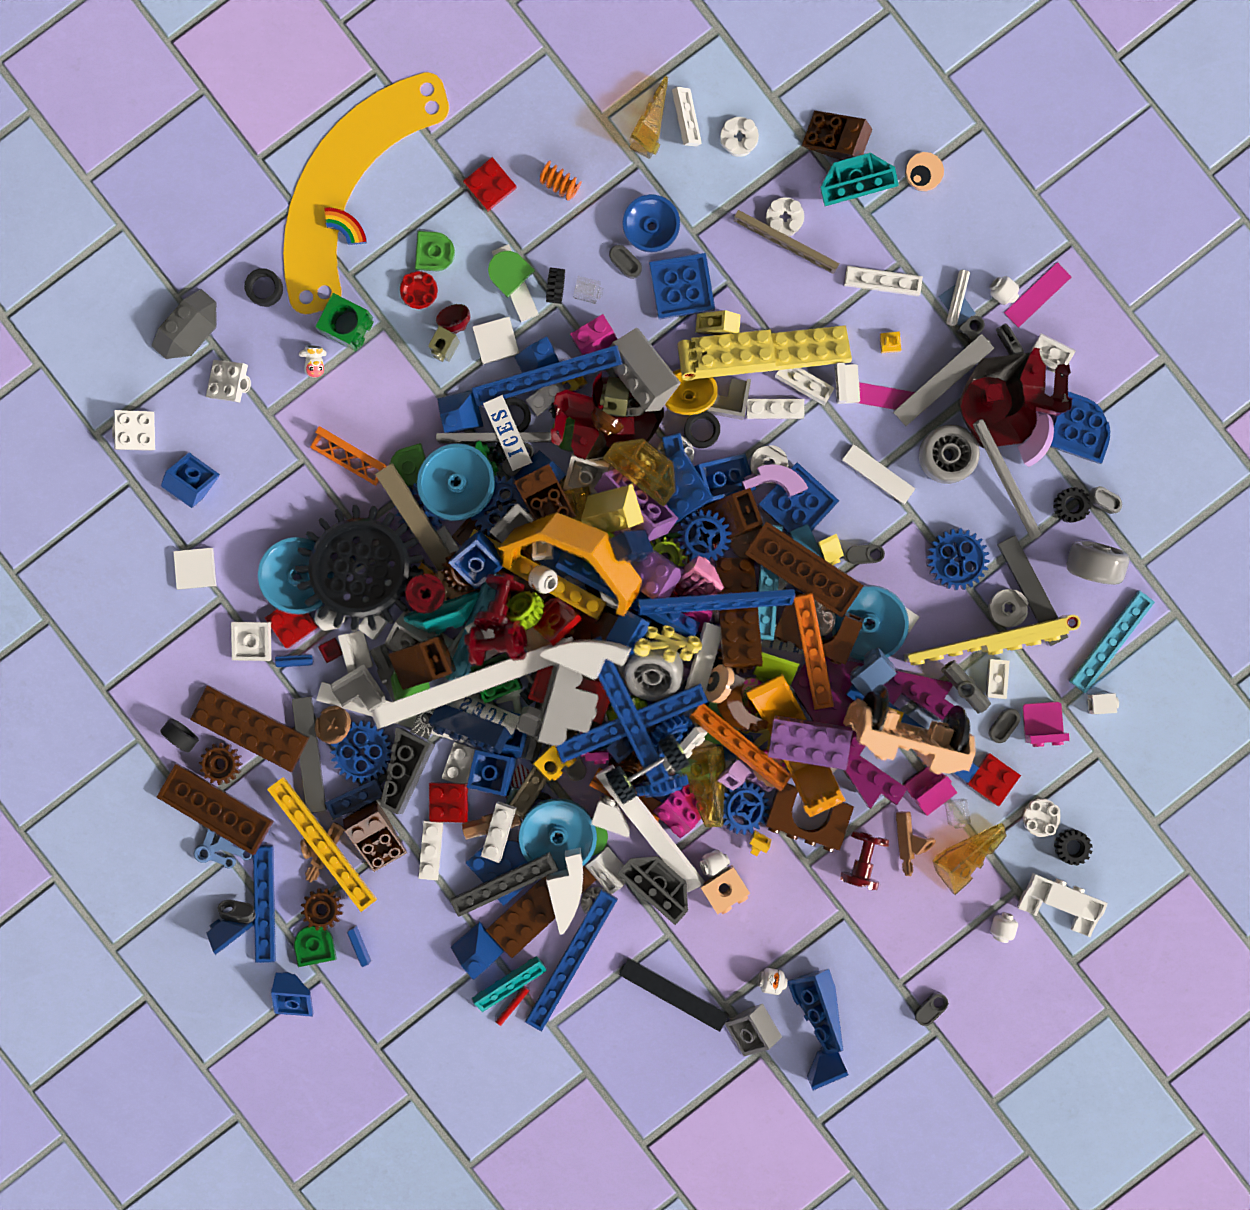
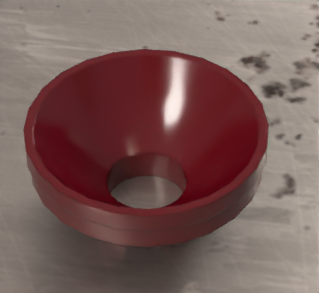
(454, 314)

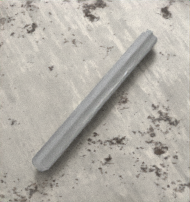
(1006, 479)

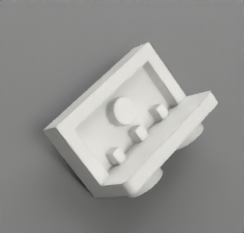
(1053, 352)

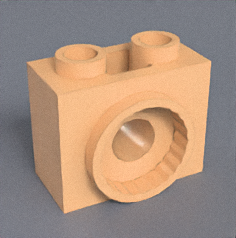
(724, 900)

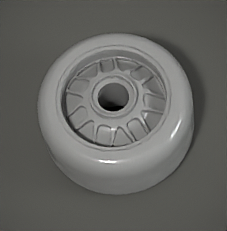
(959, 443)
(1097, 562)
(652, 676)

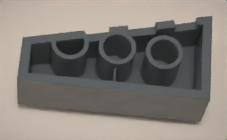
(405, 768)

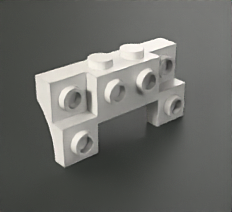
(1056, 894)

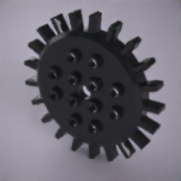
(339, 541)

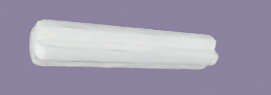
(958, 297)

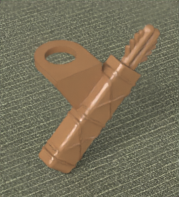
(910, 843)
(312, 873)

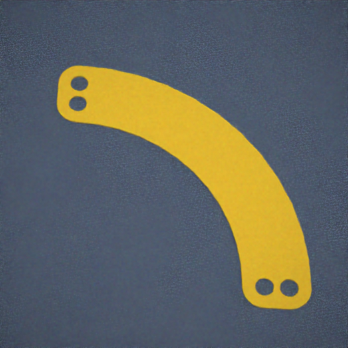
(335, 171)

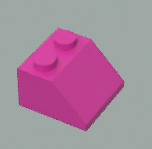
(594, 336)

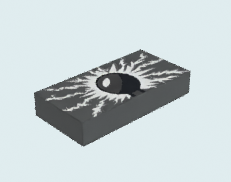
(421, 726)

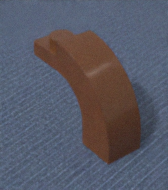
(735, 713)

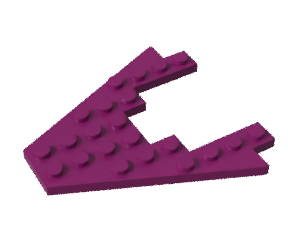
(865, 776)

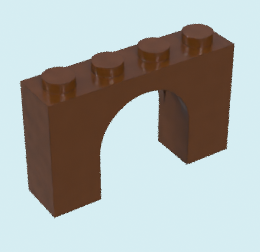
(836, 648)
(829, 834)

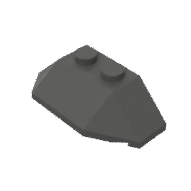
(187, 326)
(657, 885)

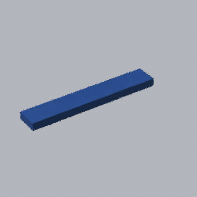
(264, 904)

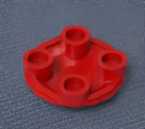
(418, 290)

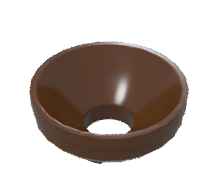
(605, 423)

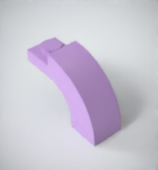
(1039, 441)
(778, 474)
(736, 775)

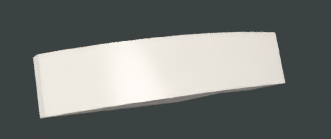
(586, 655)
(566, 889)

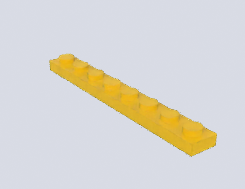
(564, 590)
(322, 844)

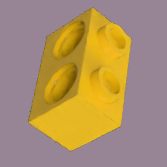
(552, 756)

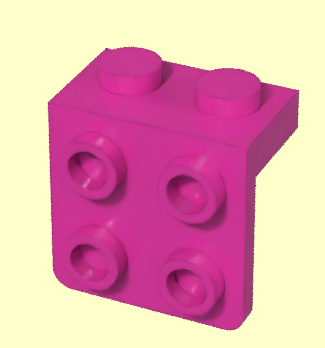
(1044, 724)
(598, 757)
(679, 811)

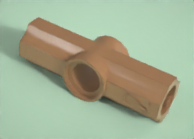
(481, 826)

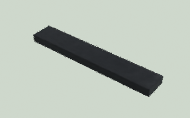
(674, 994)

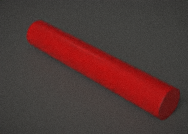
(512, 1005)

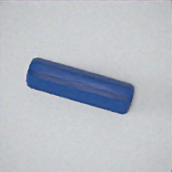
(294, 660)

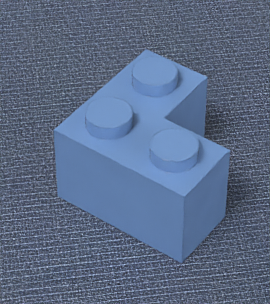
(874, 672)

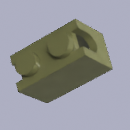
(443, 344)
(614, 397)

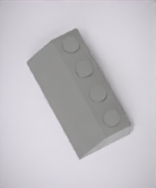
(644, 371)

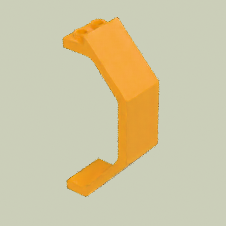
(582, 541)
(814, 782)

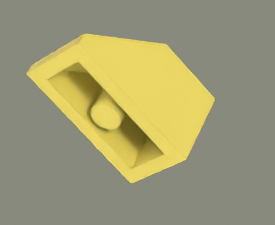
(717, 323)
(831, 549)

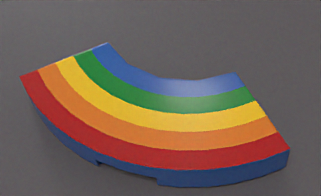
(346, 224)

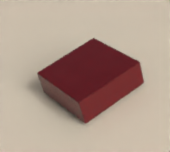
(330, 650)

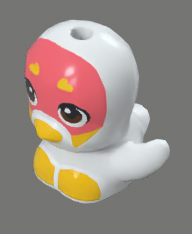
(314, 363)

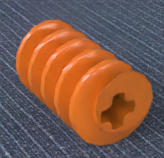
(558, 181)

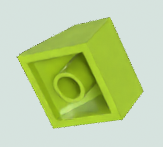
(775, 666)

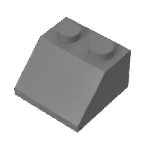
(753, 1030)

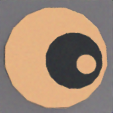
(924, 171)
(719, 684)

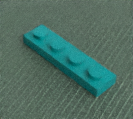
(509, 984)

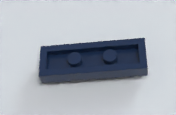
(355, 799)

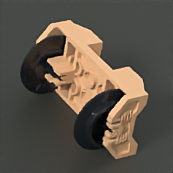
(942, 747)

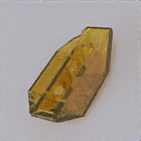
(644, 467)

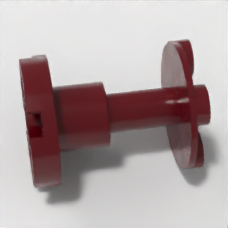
(422, 586)
(496, 612)
(510, 641)
(863, 868)

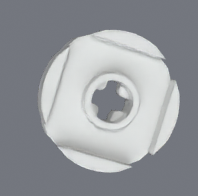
(746, 128)
(792, 208)
(768, 453)
(1019, 609)

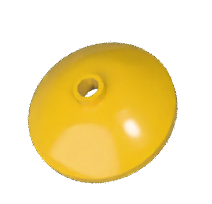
(692, 395)

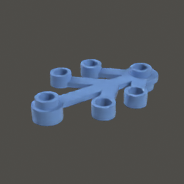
(222, 844)

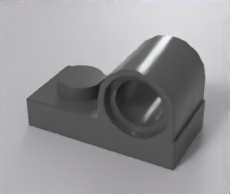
(967, 333)

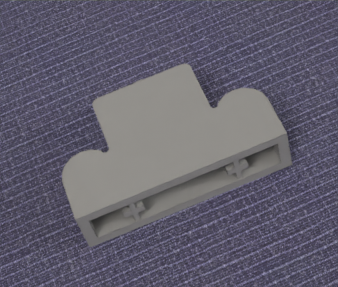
(564, 707)

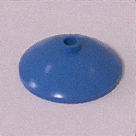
(651, 210)

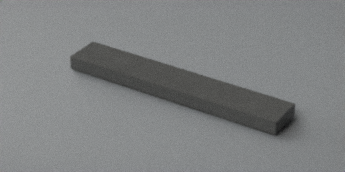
(1028, 582)
(310, 757)
(504, 884)

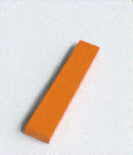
(813, 651)
(741, 746)

